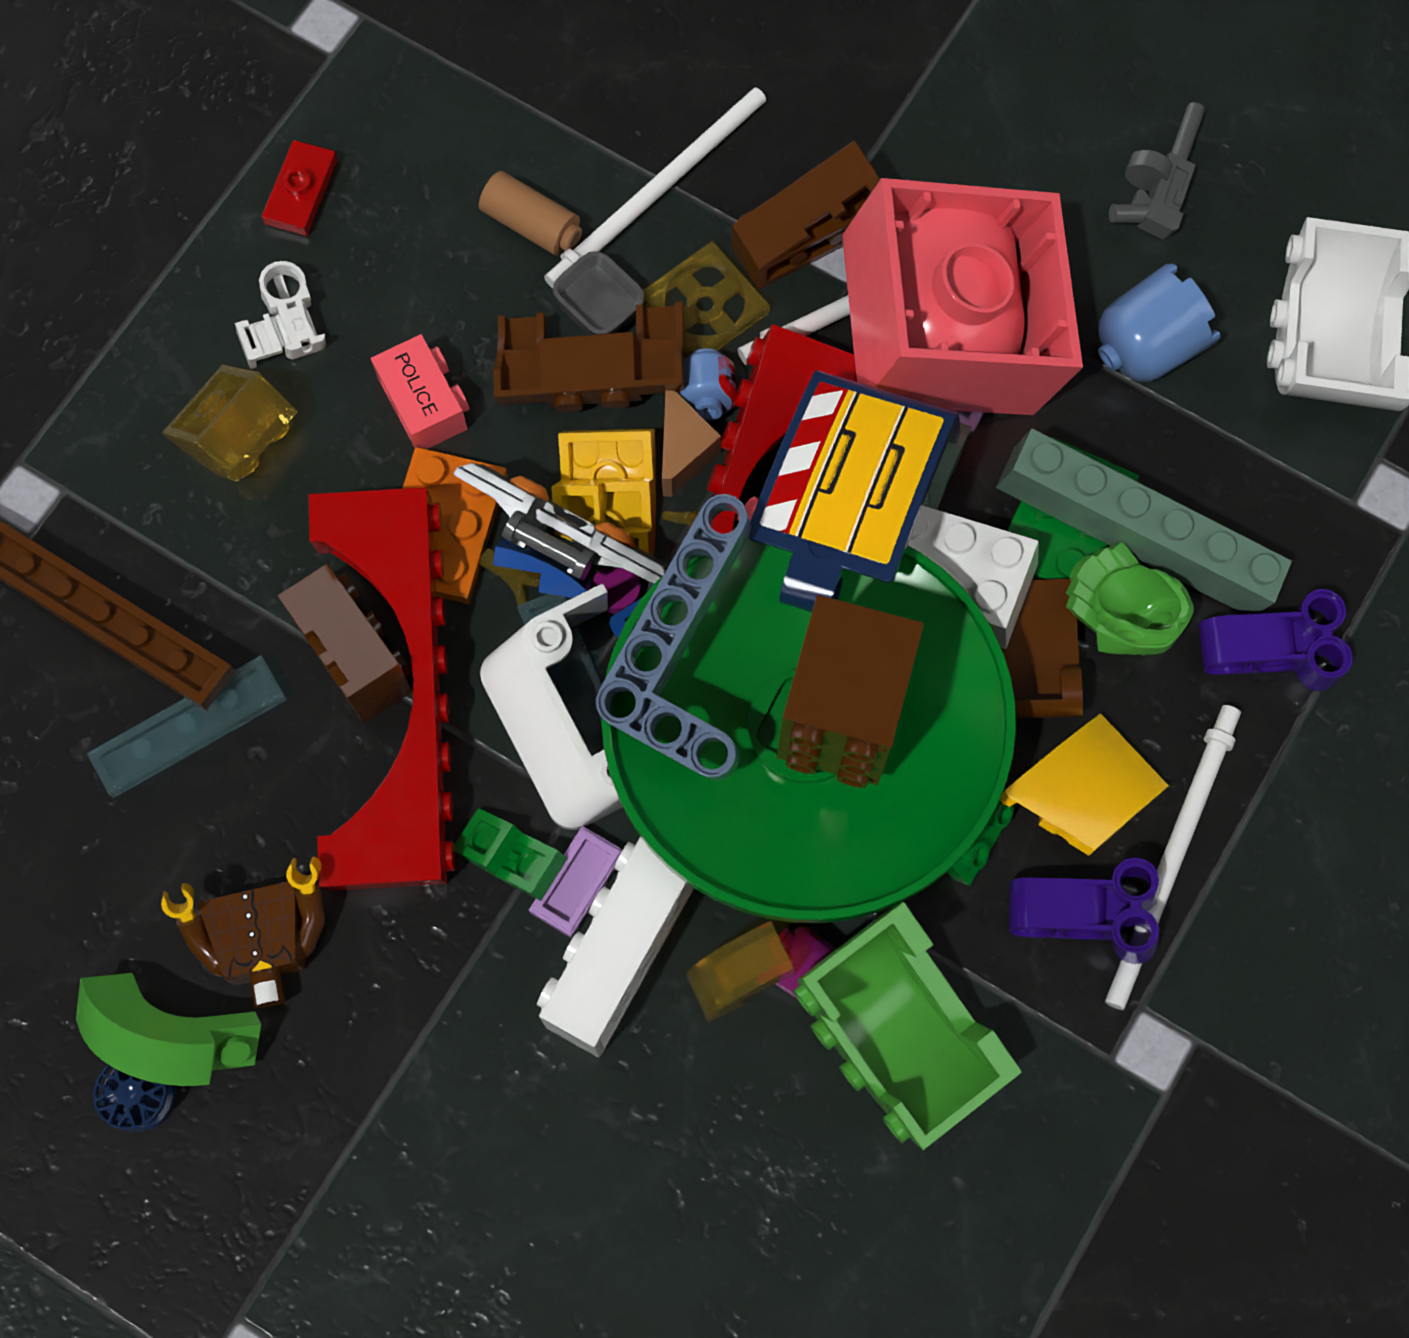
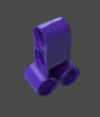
(1279, 642)
(1088, 909)

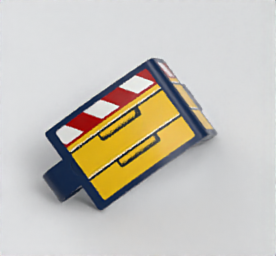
(849, 484)

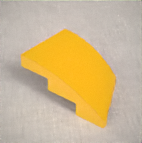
(610, 480)
(1087, 786)

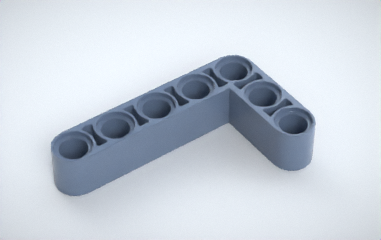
(673, 640)

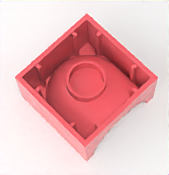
(962, 296)

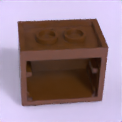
(848, 691)

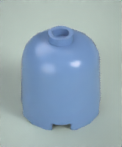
(1156, 326)

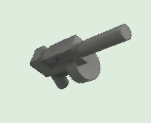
(1165, 179)

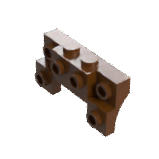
(590, 367)

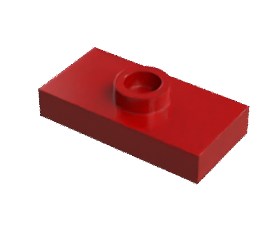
(299, 188)

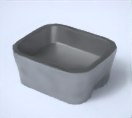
(598, 294)

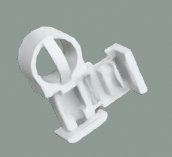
(291, 321)

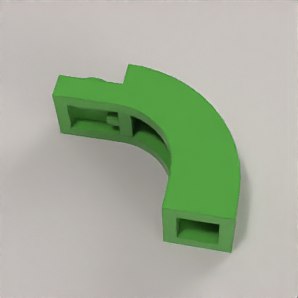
(156, 1044)

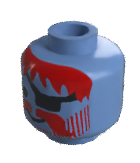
(709, 383)

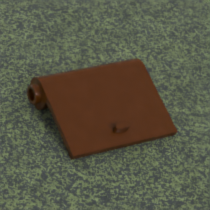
(1045, 654)

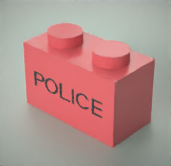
(419, 392)

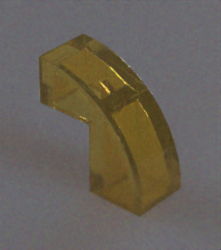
(739, 971)

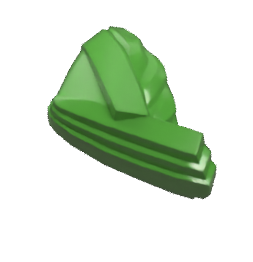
(1127, 603)

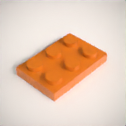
(465, 519)

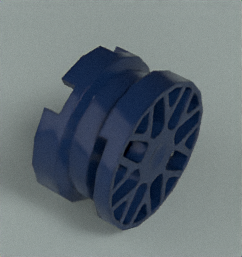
(132, 1102)

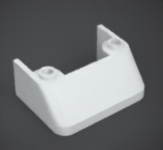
(515, 677)

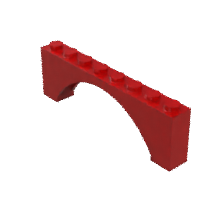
(767, 404)
(401, 828)

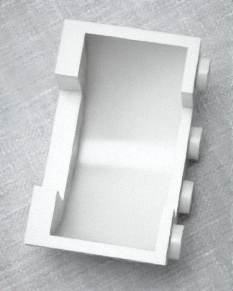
(1343, 316)

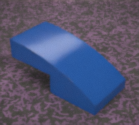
(554, 575)

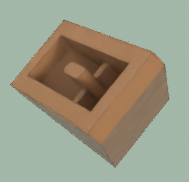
(687, 444)

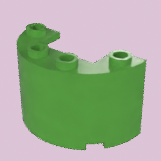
(903, 1029)

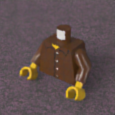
(255, 931)

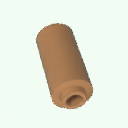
(530, 213)

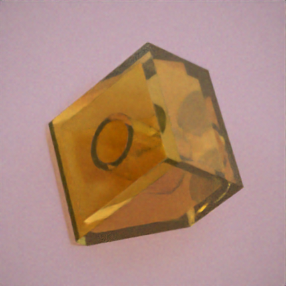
(231, 422)

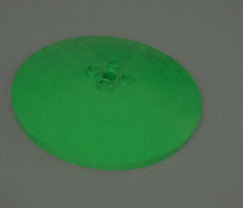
(797, 840)

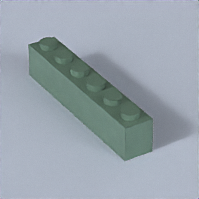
(1147, 522)

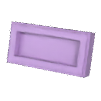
(581, 878)

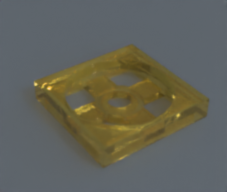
(734, 282)

